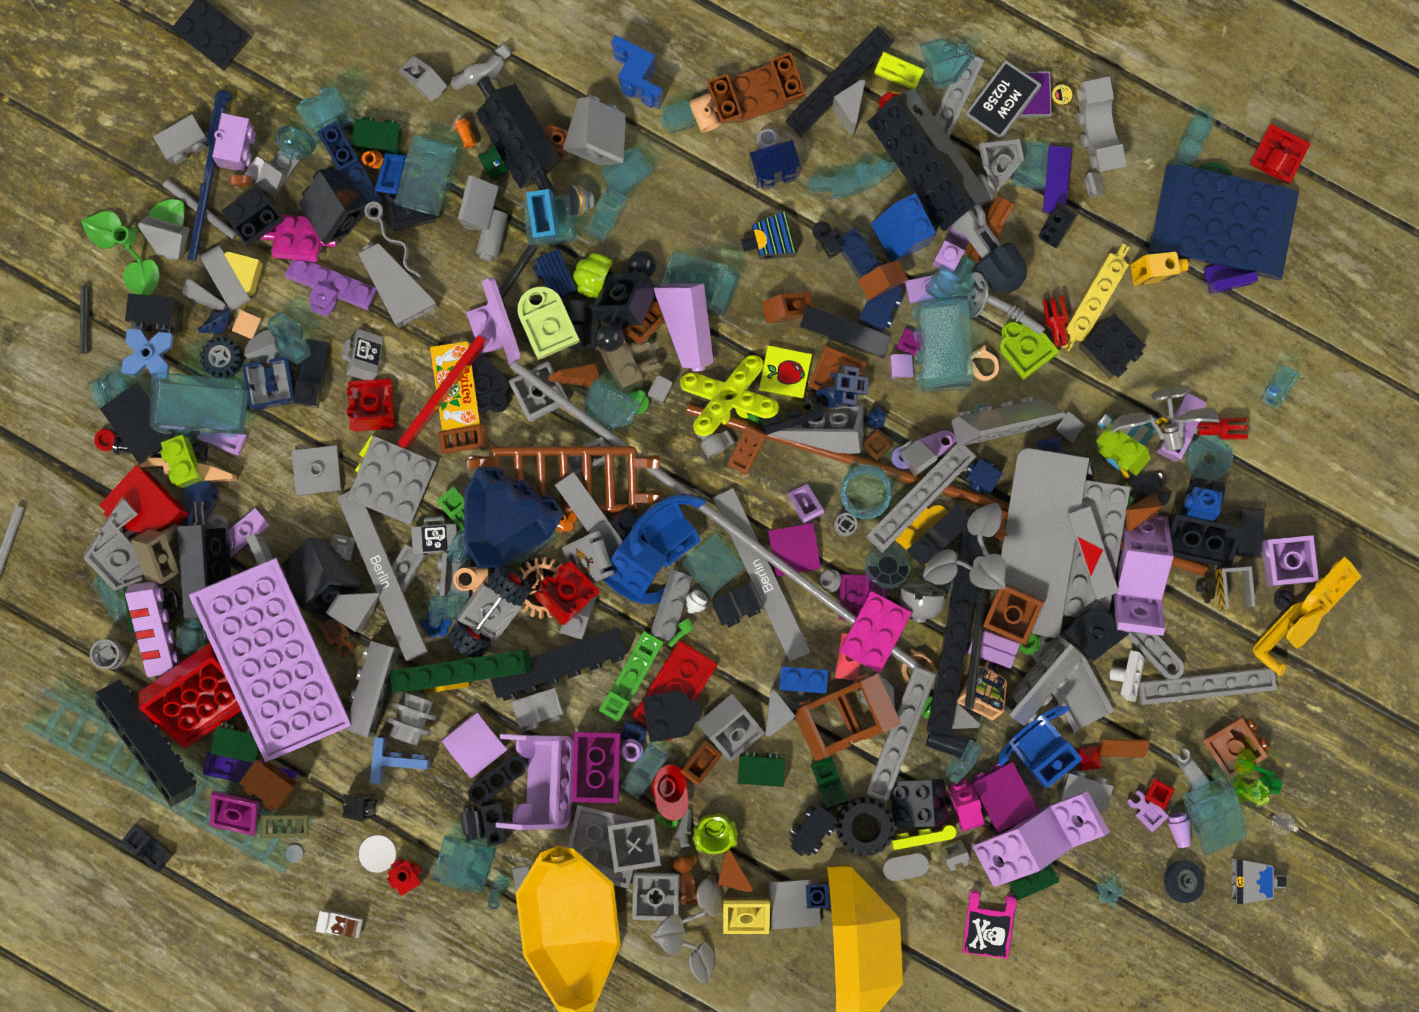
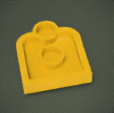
(921, 525)

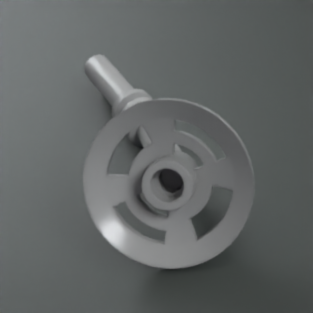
(982, 296)

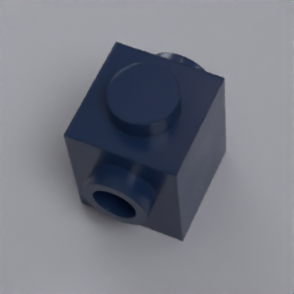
(982, 476)

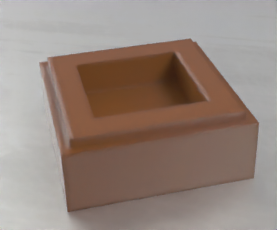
(876, 445)

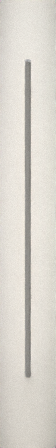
(706, 509)

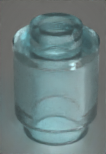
(456, 549)

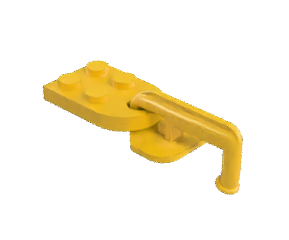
(1316, 605)

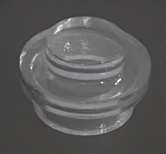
(1282, 823)

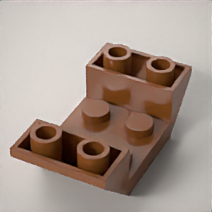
(757, 91)

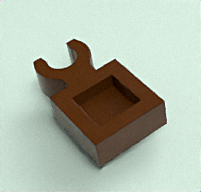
(336, 633)

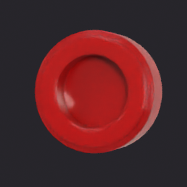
(104, 439)

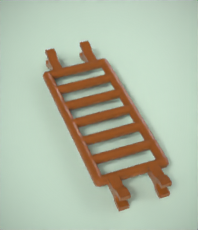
(586, 451)

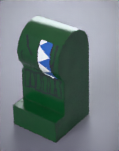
(492, 163)

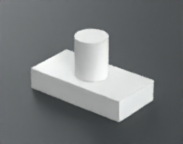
(1129, 676)

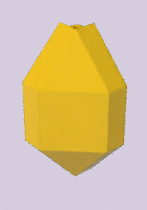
(568, 927)
(864, 943)

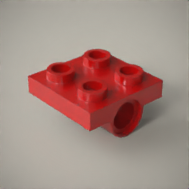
(1279, 154)

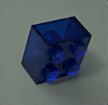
(774, 165)

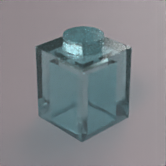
(677, 117)

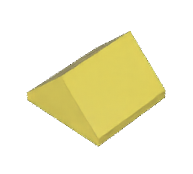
(746, 915)

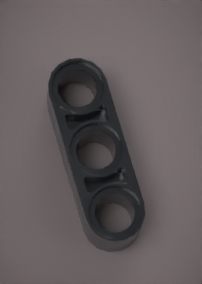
(488, 785)

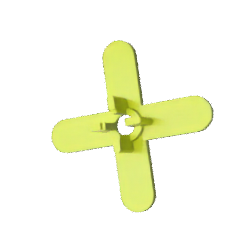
(736, 385)

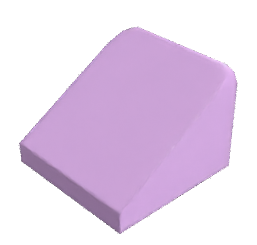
(901, 366)

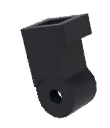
(493, 813)

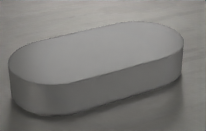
(905, 866)

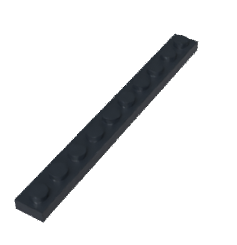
(954, 638)

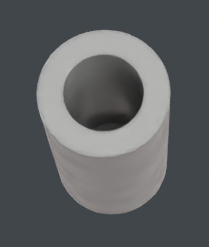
(491, 239)

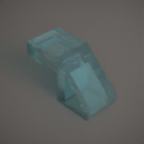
(644, 771)

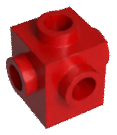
(403, 884)

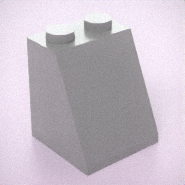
(596, 132)

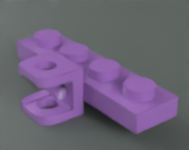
(329, 287)

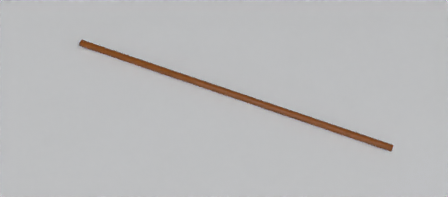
(908, 477)

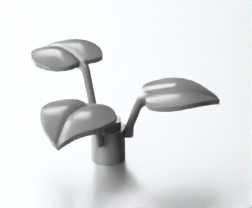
(1172, 433)
(987, 570)
(671, 930)

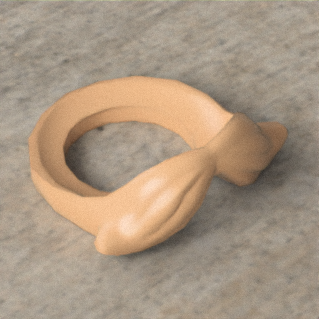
(982, 353)
(916, 655)

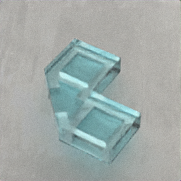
(961, 766)

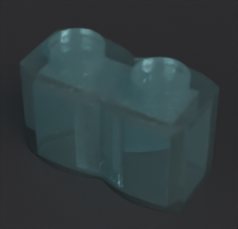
(1192, 142)
(288, 338)

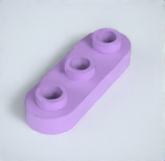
(933, 442)

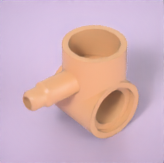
(705, 113)
(478, 576)

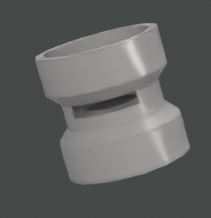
(843, 527)

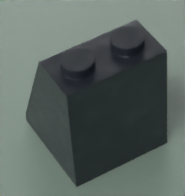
(332, 205)
(319, 574)

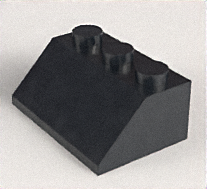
(1205, 539)

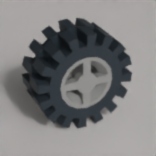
(214, 353)

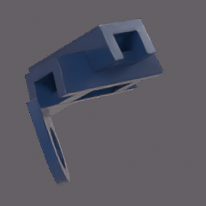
(838, 393)

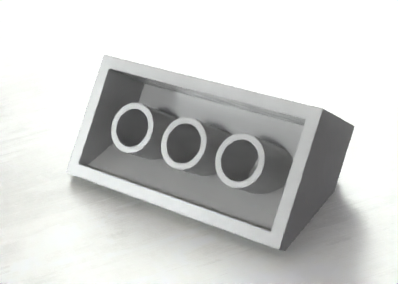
(372, 688)

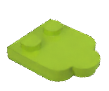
(1025, 348)

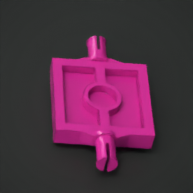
(296, 240)

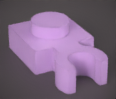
(1149, 814)

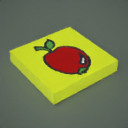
(785, 372)

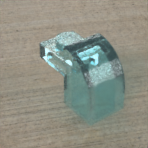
(607, 214)
(946, 284)

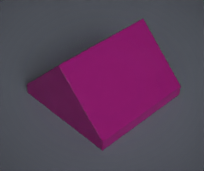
(235, 812)

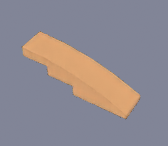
(209, 473)

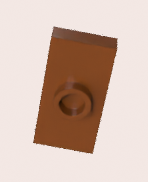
(747, 449)

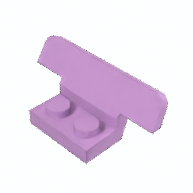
(494, 323)

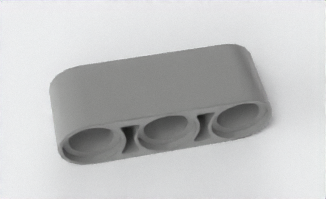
(225, 278)

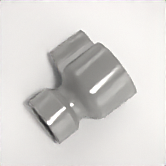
(716, 443)

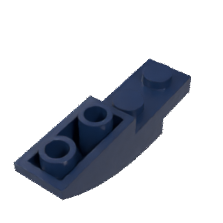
(347, 161)

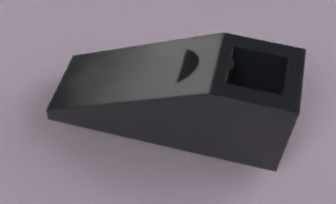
(359, 806)

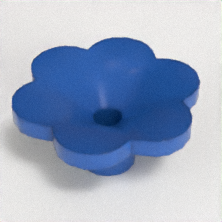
(434, 631)

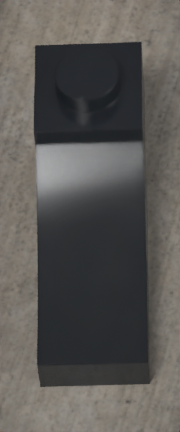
(312, 375)
(939, 535)

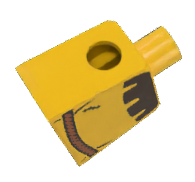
(1157, 268)

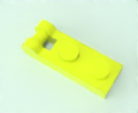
(924, 836)

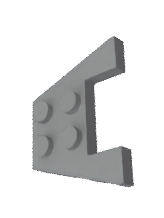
(112, 551)

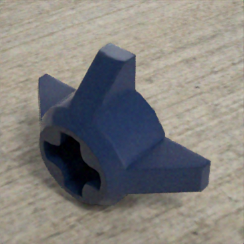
(216, 322)

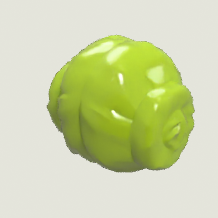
(591, 274)
(715, 834)

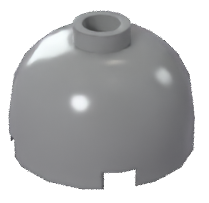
(922, 601)

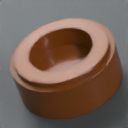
(240, 180)

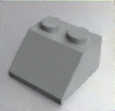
(731, 728)

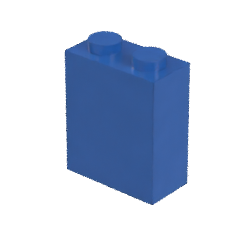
(803, 680)

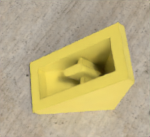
(246, 270)

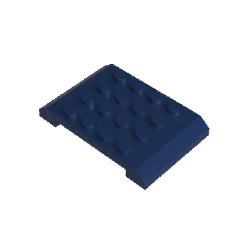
(1224, 220)

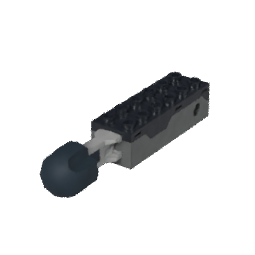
(944, 183)

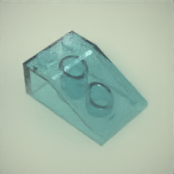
(427, 175)
(718, 279)
(1215, 815)

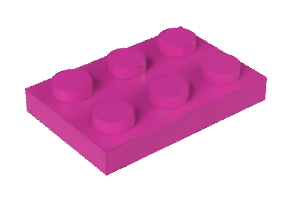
(876, 632)

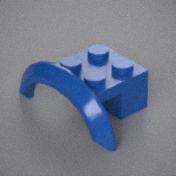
(666, 528)
(636, 574)
(1042, 748)

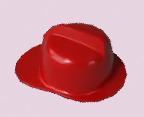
(670, 792)

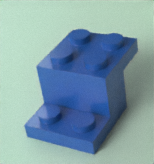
(636, 72)

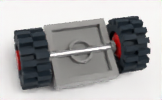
(489, 612)

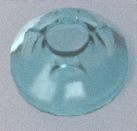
(294, 143)

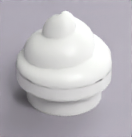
(696, 601)

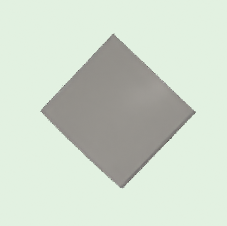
(789, 905)

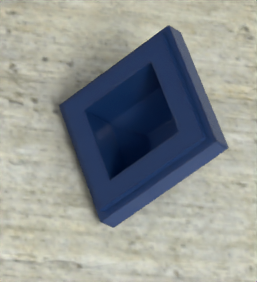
(634, 730)

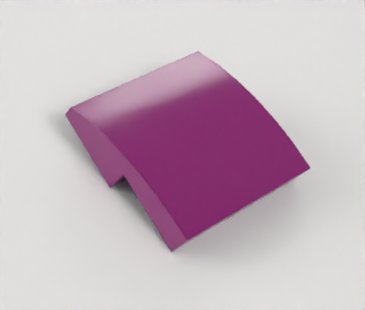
(795, 547)
(855, 591)

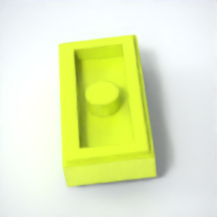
(898, 71)

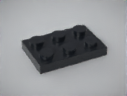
(211, 33)

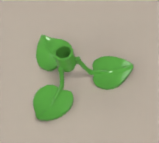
(106, 230)

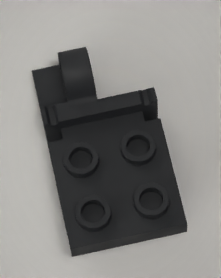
(583, 321)

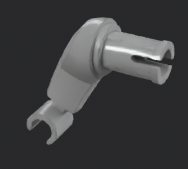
(477, 71)
(1191, 769)

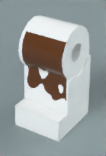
(339, 923)

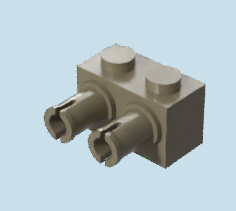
(624, 369)
(155, 555)

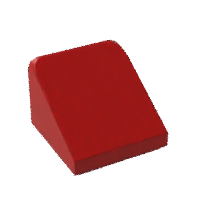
(1159, 793)

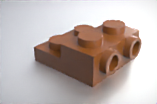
(1234, 740)

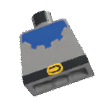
(1253, 881)

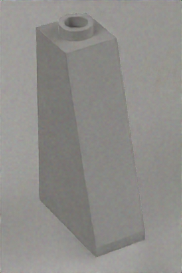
(398, 290)

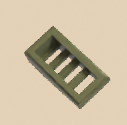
(264, 826)

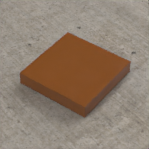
(829, 363)

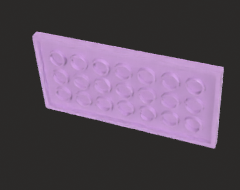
(270, 659)

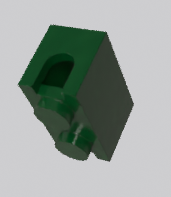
(376, 136)
(235, 743)
(761, 770)

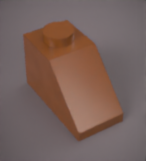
(786, 307)

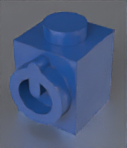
(1203, 503)

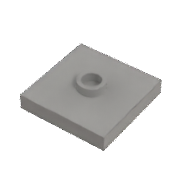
(316, 470)

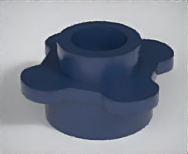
(876, 417)

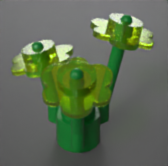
(1260, 790)

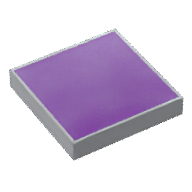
(1041, 103)

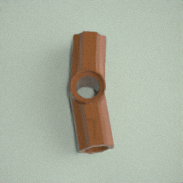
(994, 219)

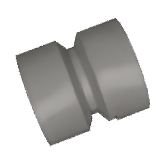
(108, 654)

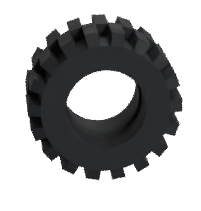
(873, 845)

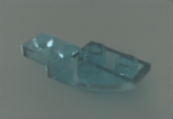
(862, 178)

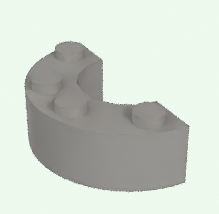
(1097, 125)

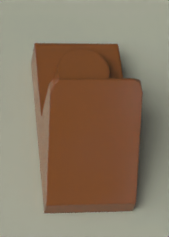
(701, 763)

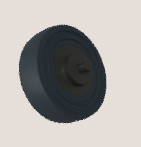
(1184, 881)

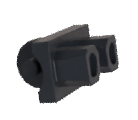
(1057, 225)
(827, 239)

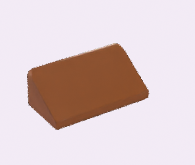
(1123, 747)

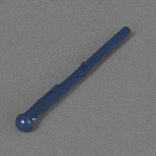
(219, 107)

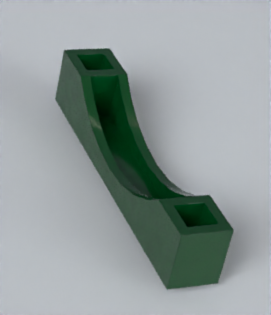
(461, 671)

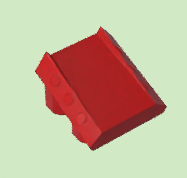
(370, 405)
(566, 592)

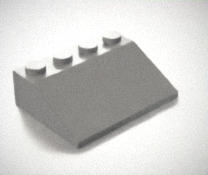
(1004, 421)
(1042, 680)

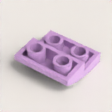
(473, 744)

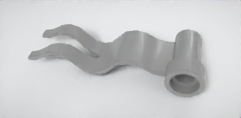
(369, 210)

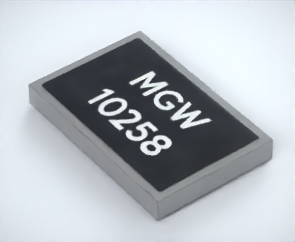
(1003, 100)

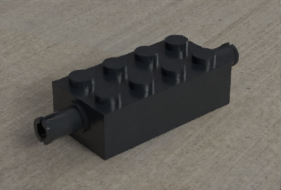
(517, 135)
(202, 557)

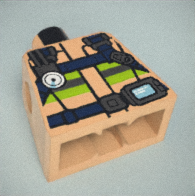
(989, 692)

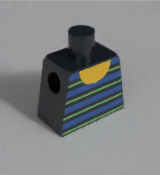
(771, 238)

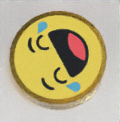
(1061, 95)

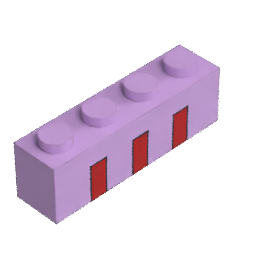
(152, 628)

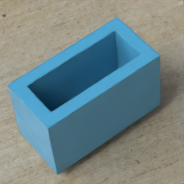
(542, 214)

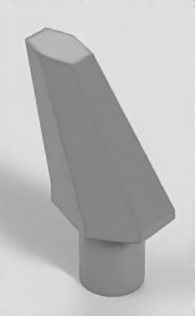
(684, 829)

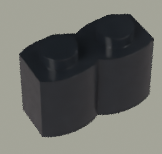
(737, 604)

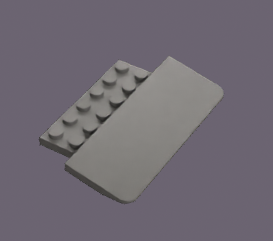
(1040, 540)

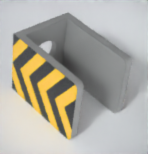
(1248, 587)

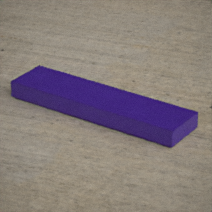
(232, 768)

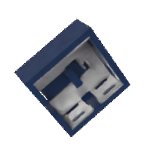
(269, 385)

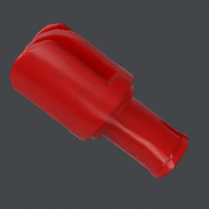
(1057, 322)
(1222, 428)

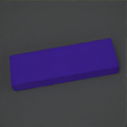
(1056, 178)

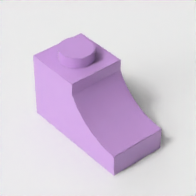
(951, 251)

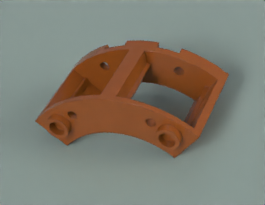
(879, 705)

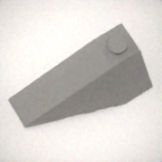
(836, 431)

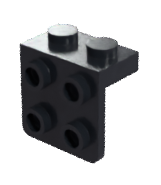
(919, 803)

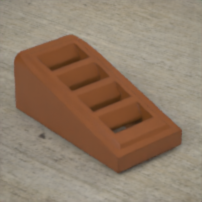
(655, 308)
(578, 375)
(483, 441)

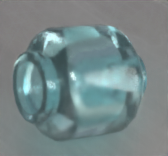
(189, 636)

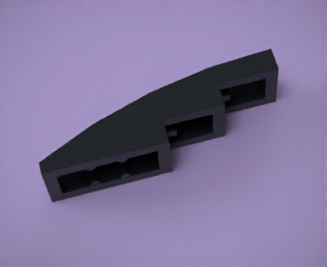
(845, 332)

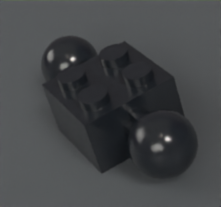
(624, 300)

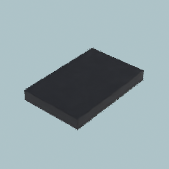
(130, 419)

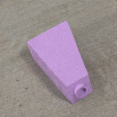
(687, 322)

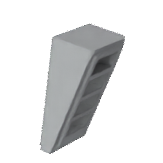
(196, 293)

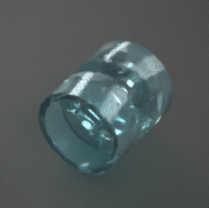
(107, 389)

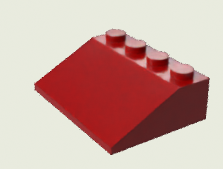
(190, 698)

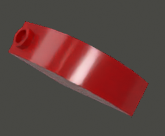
(150, 499)

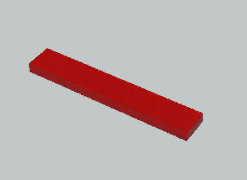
(443, 391)

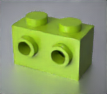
(1124, 450)
(182, 461)

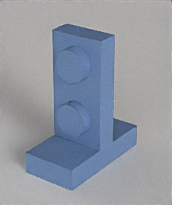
(393, 759)

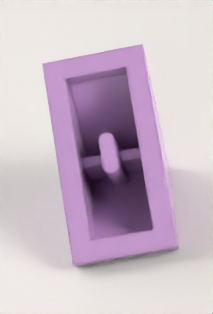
(805, 504)

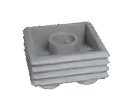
(533, 404)
(645, 884)

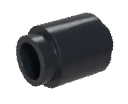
(472, 823)

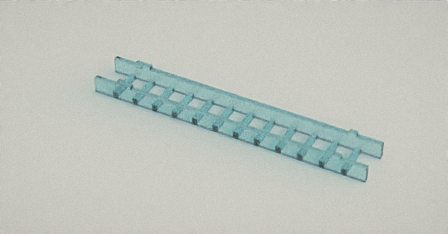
(146, 790)

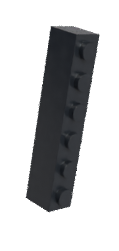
(563, 661)
(146, 743)

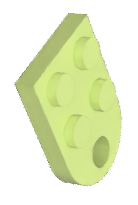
(546, 323)

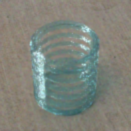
(866, 513)

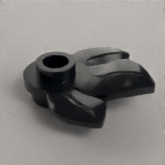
(1146, 486)

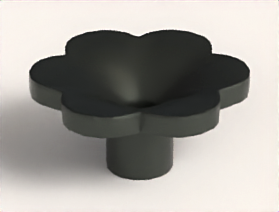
(1207, 588)

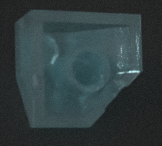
(946, 61)
(610, 406)

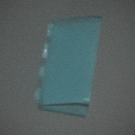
(943, 344)
(197, 404)

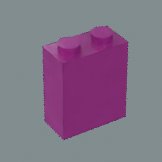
(1004, 796)

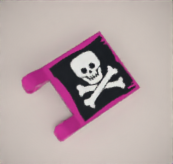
(988, 930)

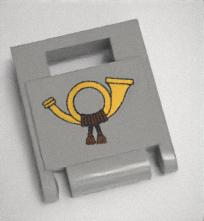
(589, 557)

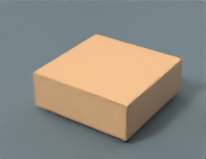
(247, 325)

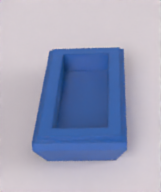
(390, 173)

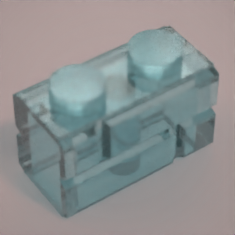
(628, 174)

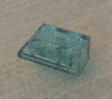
(463, 864)

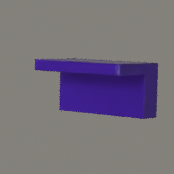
(1224, 278)

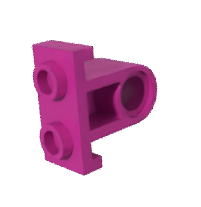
(966, 805)

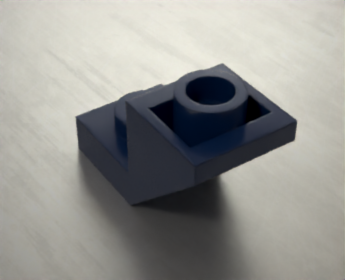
(818, 895)

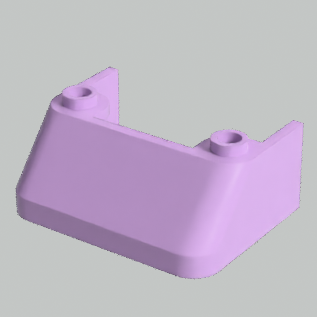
(547, 782)

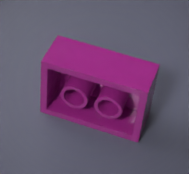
(596, 767)

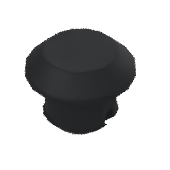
(1283, 600)

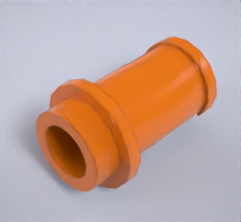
(465, 133)
(377, 159)

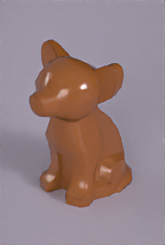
(686, 882)

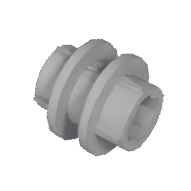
(411, 718)

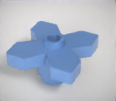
(142, 346)

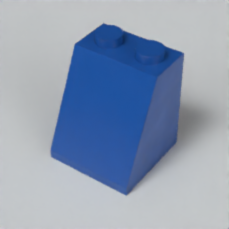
(904, 228)

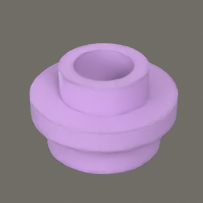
(625, 753)

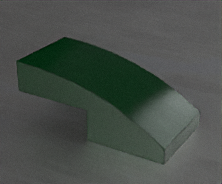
(829, 783)

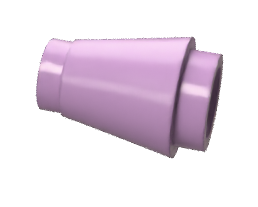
(1180, 828)

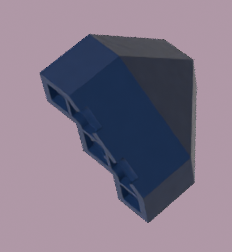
(505, 518)

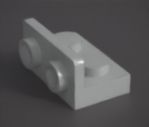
(446, 585)

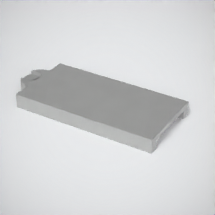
(1080, 691)

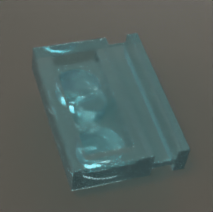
(1033, 169)

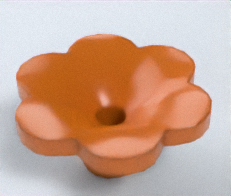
(567, 523)

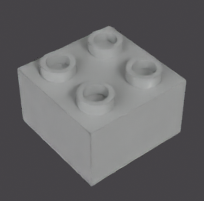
(634, 844)

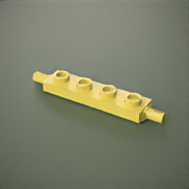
(1096, 296)

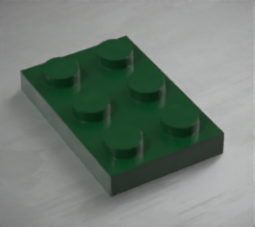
(1031, 883)

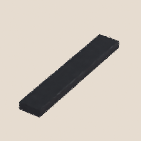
(842, 78)

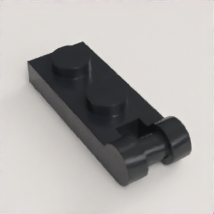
(793, 415)

